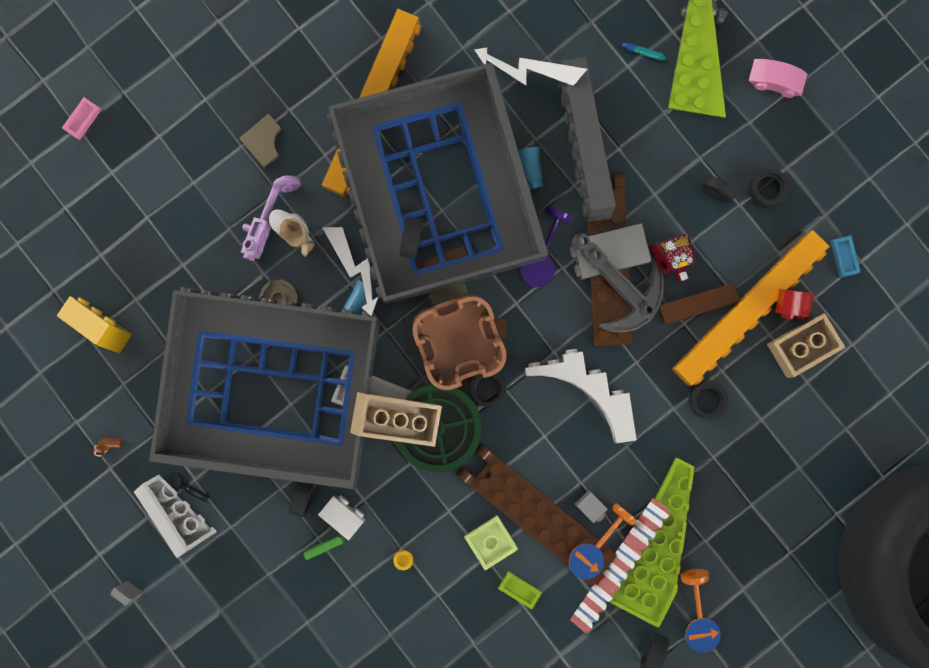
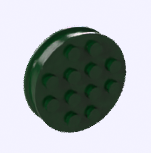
(456, 435)

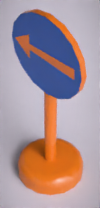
(586, 559)
(702, 633)

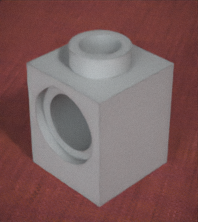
(591, 507)

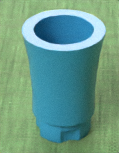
(532, 166)
(358, 299)

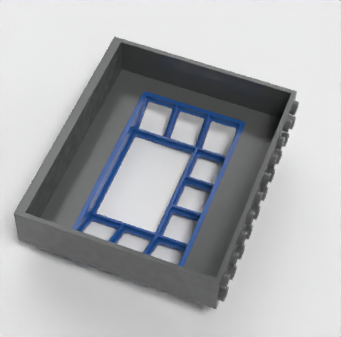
(493, 161)
(255, 449)

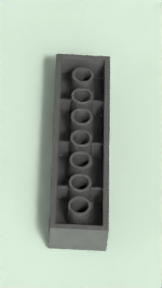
(587, 145)

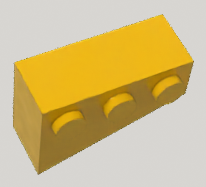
(94, 325)

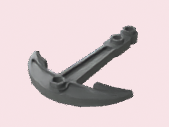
(631, 295)

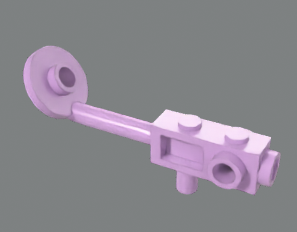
(260, 228)

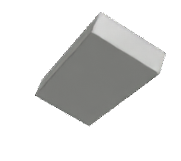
(126, 593)

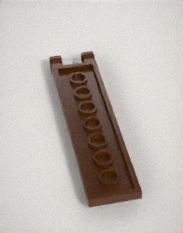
(605, 301)
(532, 510)

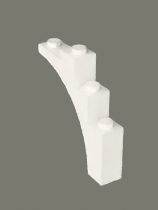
(615, 407)

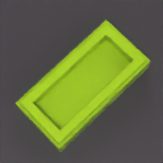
(520, 590)

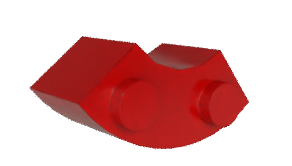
(794, 303)

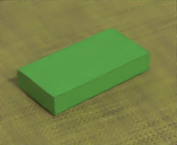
(323, 547)

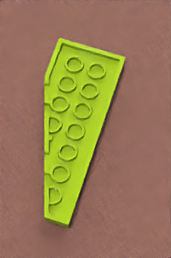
(654, 578)

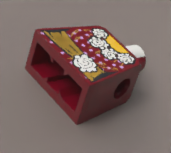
(674, 255)

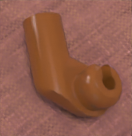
(106, 444)

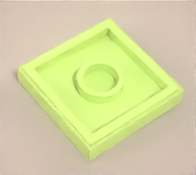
(491, 542)

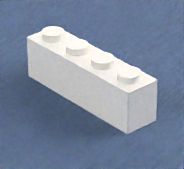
(172, 516)

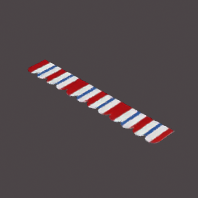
(616, 572)

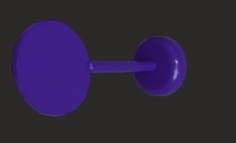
(542, 272)

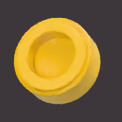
(403, 559)

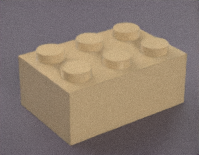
(805, 345)

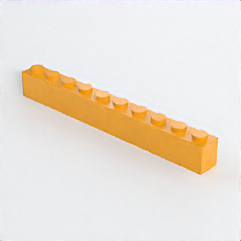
(381, 78)
(750, 308)

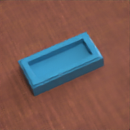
(845, 256)

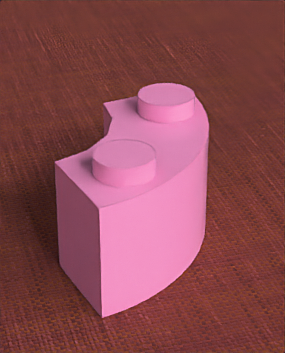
(778, 77)

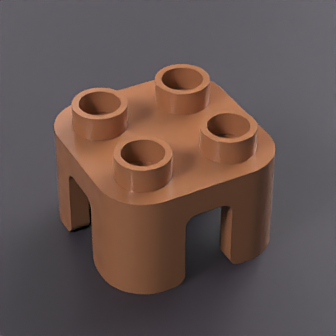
(458, 341)

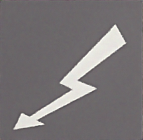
(557, 71)
(339, 243)

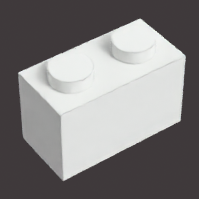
(342, 516)

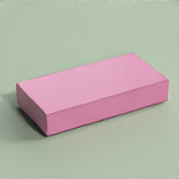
(81, 118)

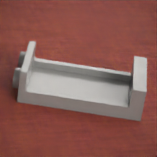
(622, 246)

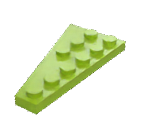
(697, 70)

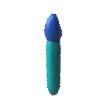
(644, 51)

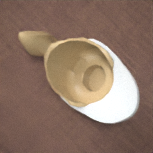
(292, 229)

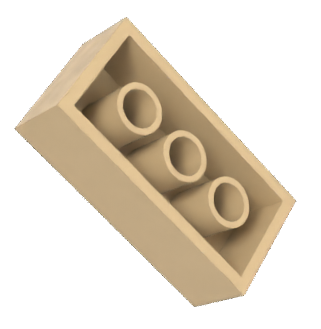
(395, 419)

